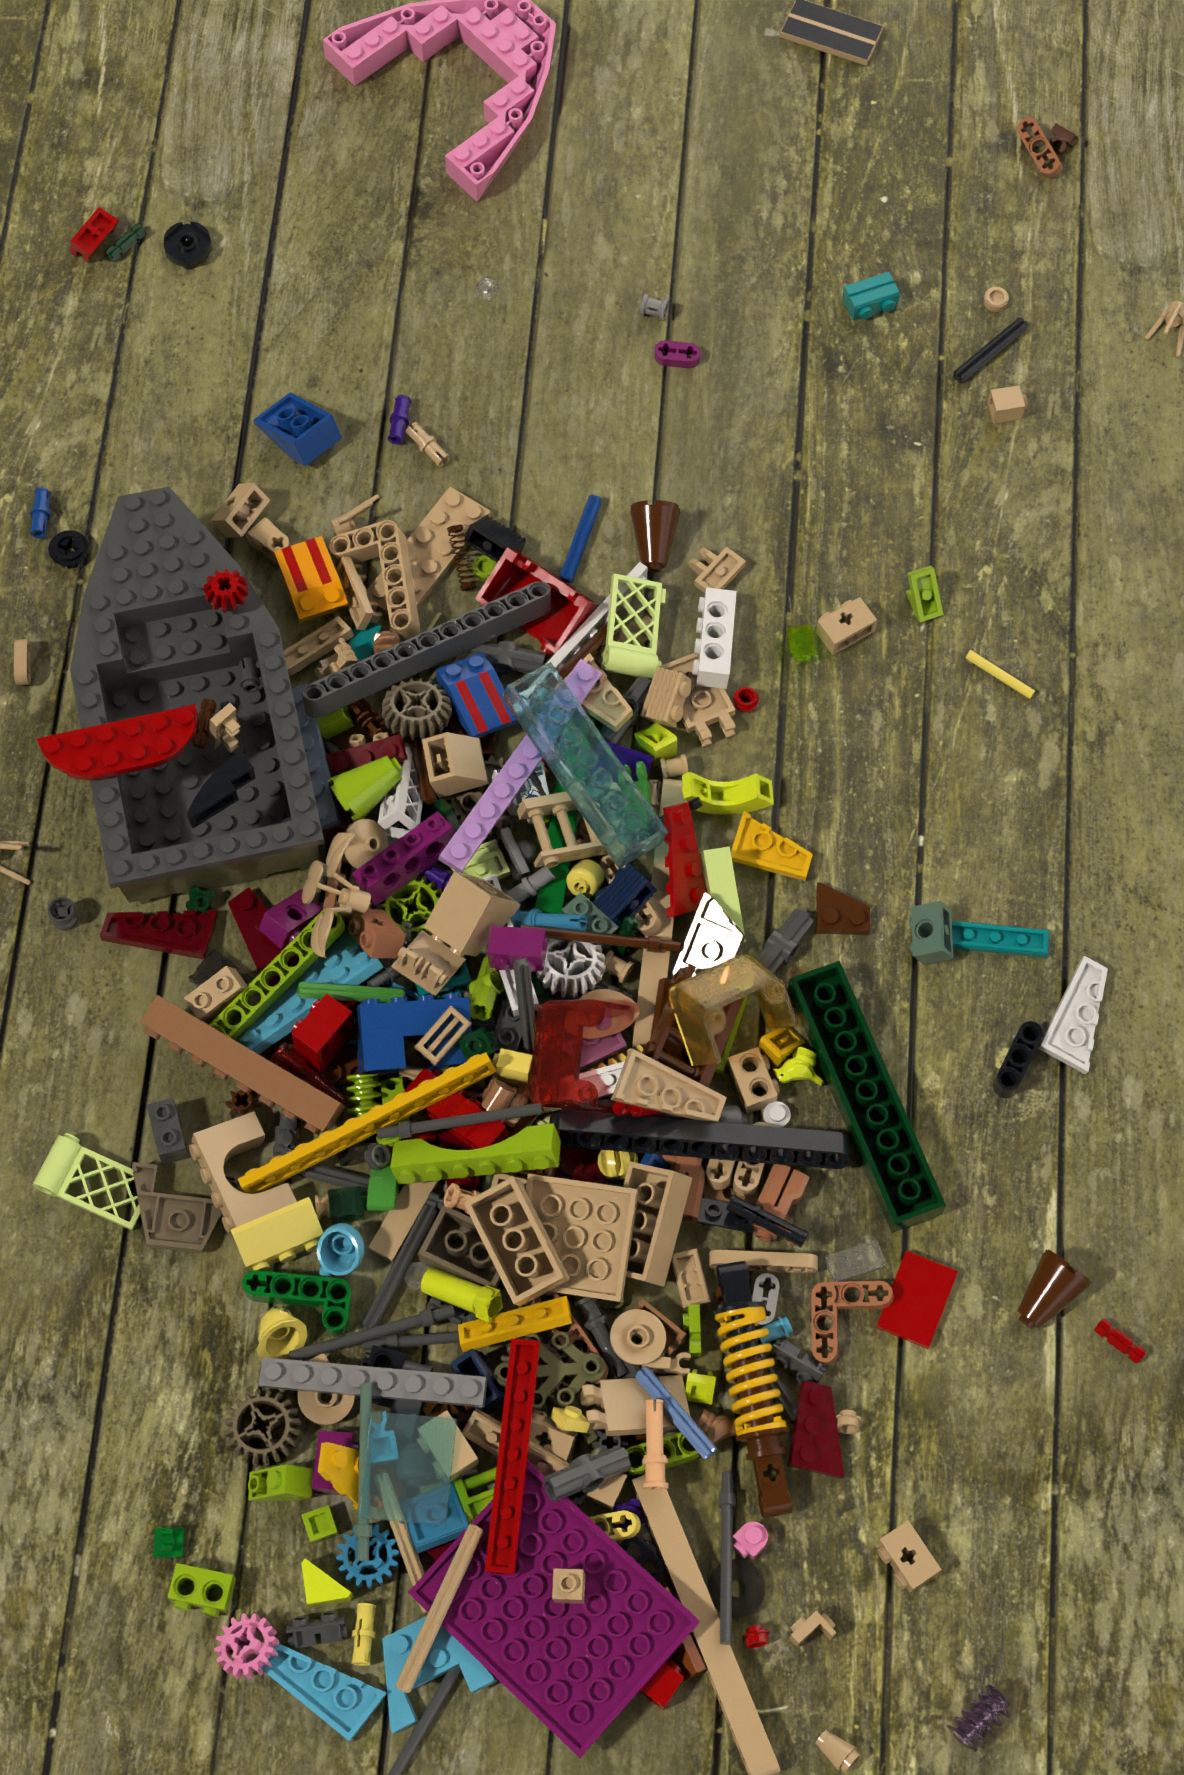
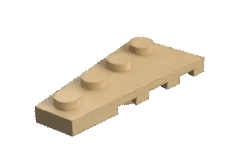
(660, 1088)

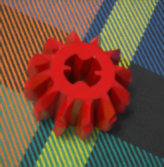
(234, 588)

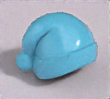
(340, 1250)

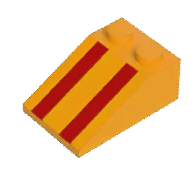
(311, 579)

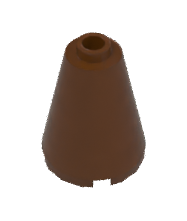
(654, 531)
(1050, 1290)

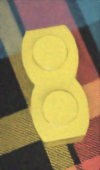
(513, 1068)

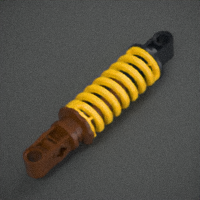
(758, 1422)

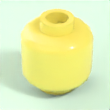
(585, 878)

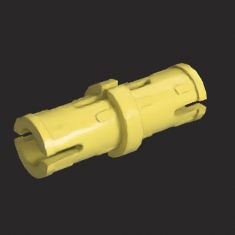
(363, 1634)

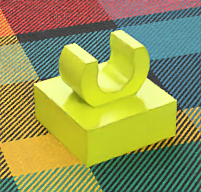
(700, 1387)

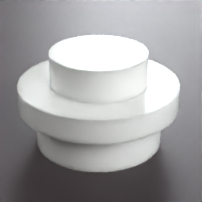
(777, 1114)

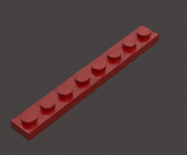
(512, 1457)

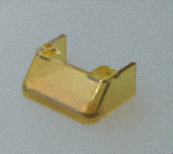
(701, 999)

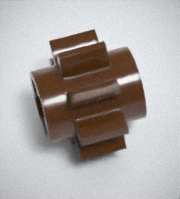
(241, 1096)

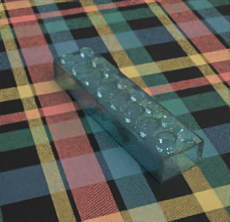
(585, 765)

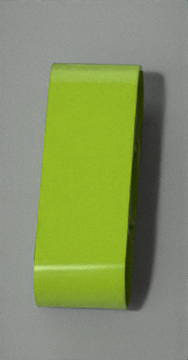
(673, 1444)

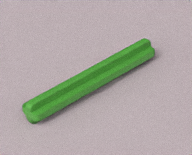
(347, 992)

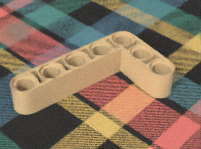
(387, 549)

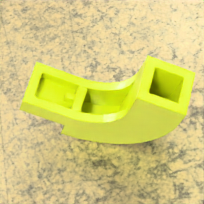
(728, 797)

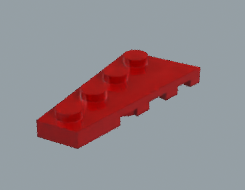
(683, 861)

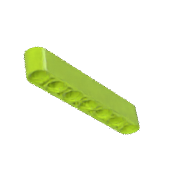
(261, 986)

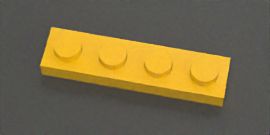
(515, 1324)

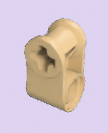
(267, 538)

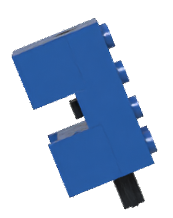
(384, 1027)

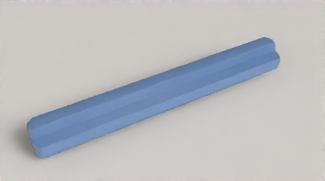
(676, 1413)

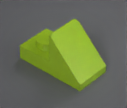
(924, 594)

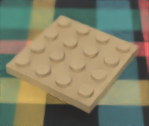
(589, 1231)

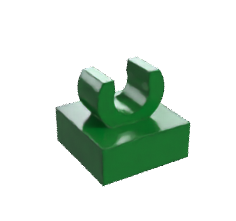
(169, 1542)

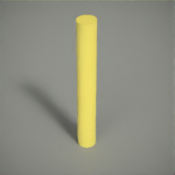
(1000, 674)

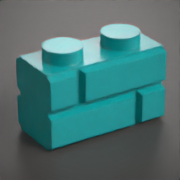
(871, 296)

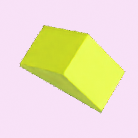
(657, 742)
(321, 1588)

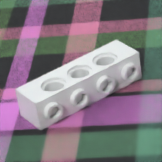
(716, 622)

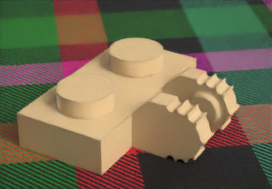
(721, 568)

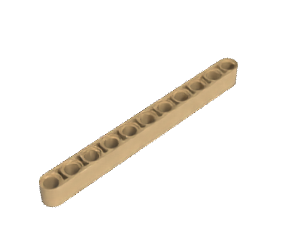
(654, 964)
(717, 1658)

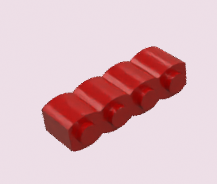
(474, 1135)

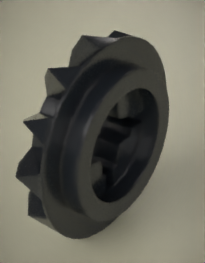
(63, 541)

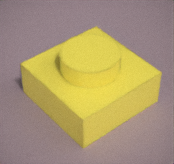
(570, 1419)

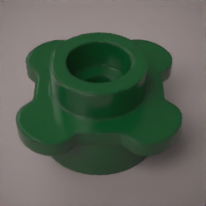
(197, 893)

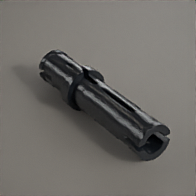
(738, 1205)

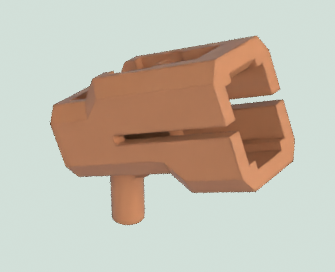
(690, 1167)
(770, 1195)

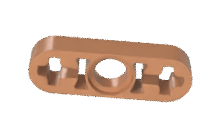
(1039, 138)

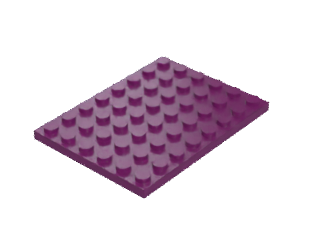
(562, 1659)

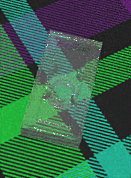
(855, 1261)

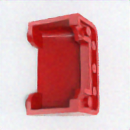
(568, 605)

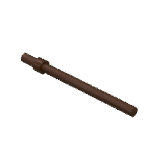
(652, 943)

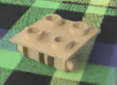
(427, 963)

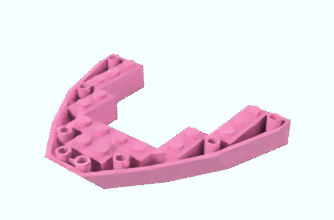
(505, 34)

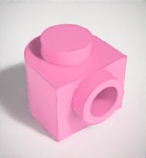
(750, 1540)

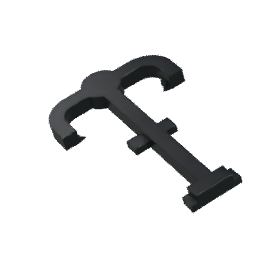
(648, 1552)

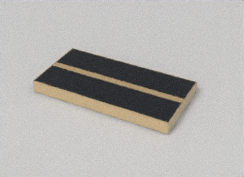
(831, 31)

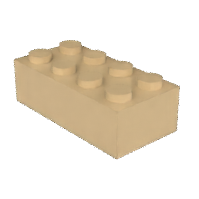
(656, 1220)
(516, 1241)

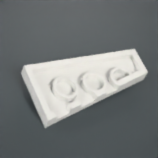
(1075, 1019)

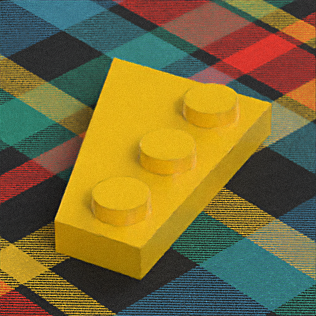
(766, 850)

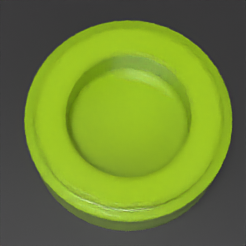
(483, 567)

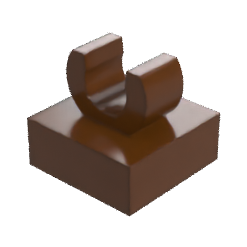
(1064, 136)

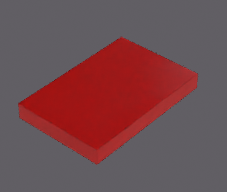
(918, 1299)

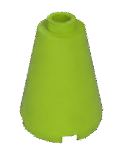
(366, 785)

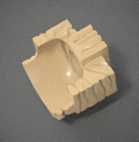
(341, 659)

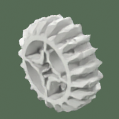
(584, 970)

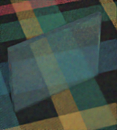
(408, 1468)

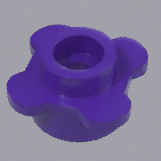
(631, 1506)

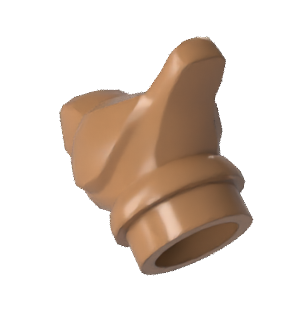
(716, 1427)

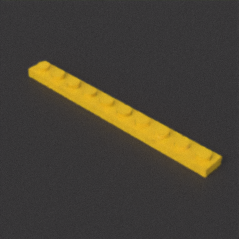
(360, 1128)

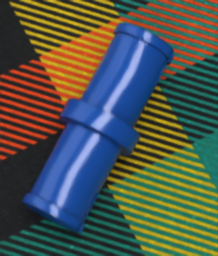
(40, 513)

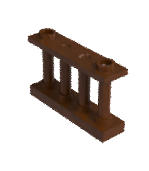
(653, 1048)

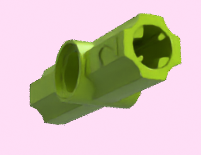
(484, 991)

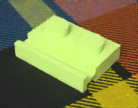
(487, 862)

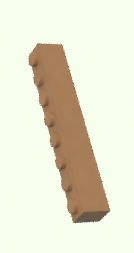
(242, 1065)

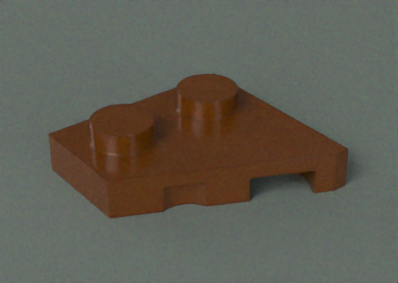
(840, 913)

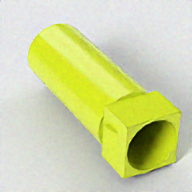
(480, 1300)

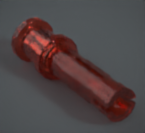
(298, 1067)

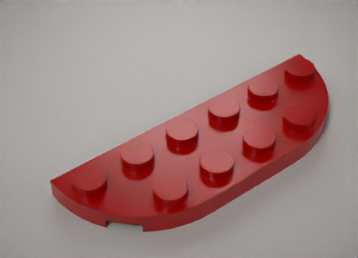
(121, 745)

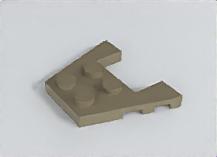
(175, 1220)

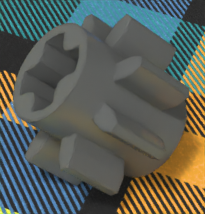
(603, 1441)

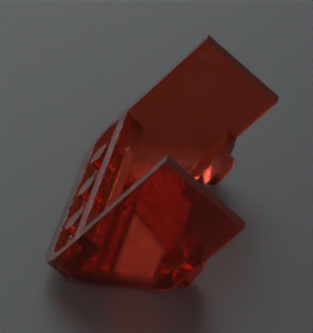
(558, 1053)

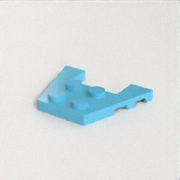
(443, 1656)

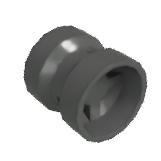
(60, 908)

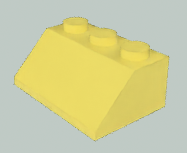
(278, 1236)

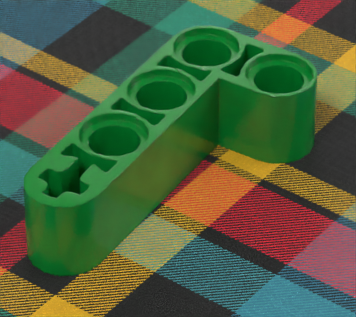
(296, 1297)

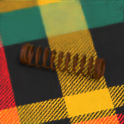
(465, 586)

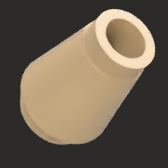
(839, 1752)

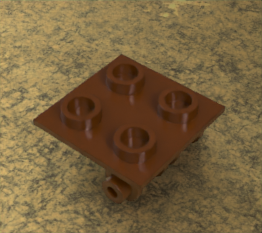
(365, 722)

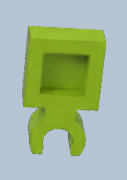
(691, 1322)

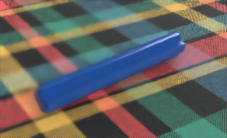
(580, 538)

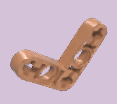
(838, 1302)

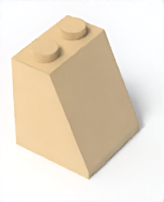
(467, 913)

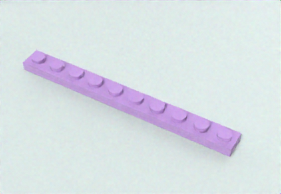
(507, 783)

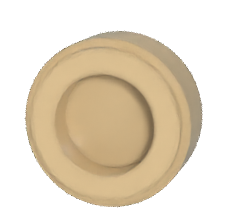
(996, 299)

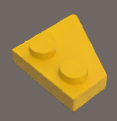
(341, 1468)

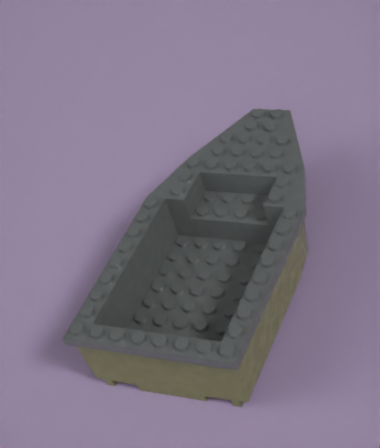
(157, 647)

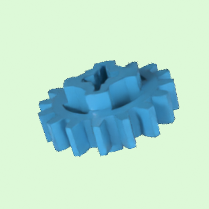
(376, 1544)

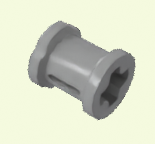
(654, 307)

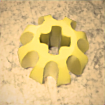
(615, 1163)

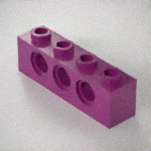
(404, 859)

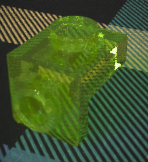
(801, 642)

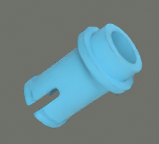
(777, 1330)

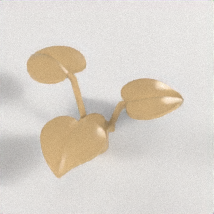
(350, 898)

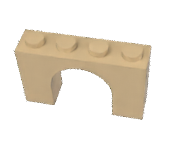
(213, 1149)

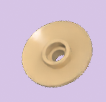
(359, 850)
(647, 1328)
(325, 1412)

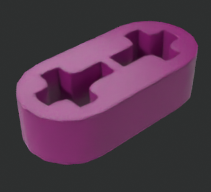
(677, 354)

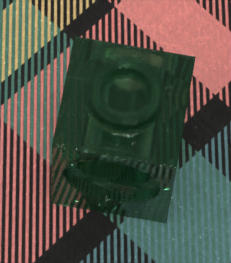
(347, 1204)

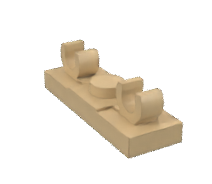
(356, 593)
(224, 728)

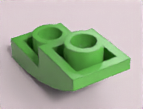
(382, 1189)

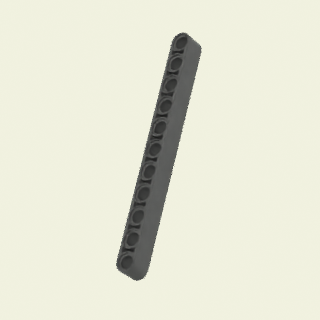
(426, 649)

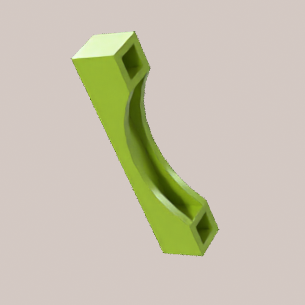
(527, 1150)

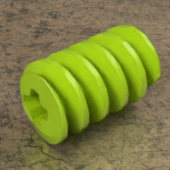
(364, 1093)

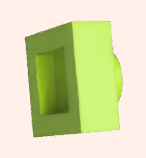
(319, 1524)

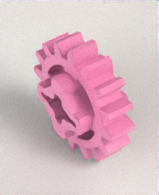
(247, 1649)

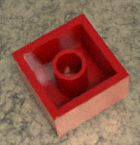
(323, 1032)

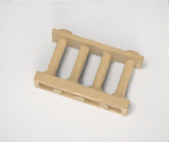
(559, 805)

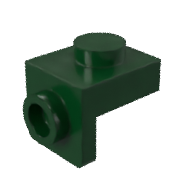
(478, 1043)

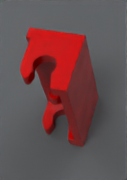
(93, 233)

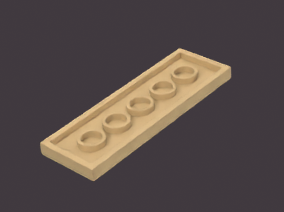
(430, 546)

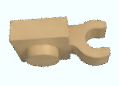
(666, 1365)

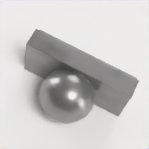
(517, 854)

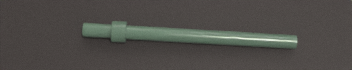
(363, 1529)

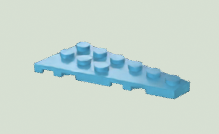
(344, 964)

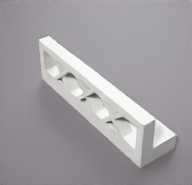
(397, 799)

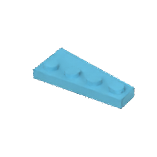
(330, 1694)

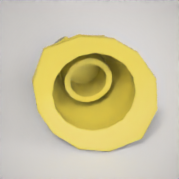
(280, 1334)

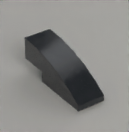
(220, 789)

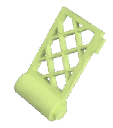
(634, 658)
(59, 1173)

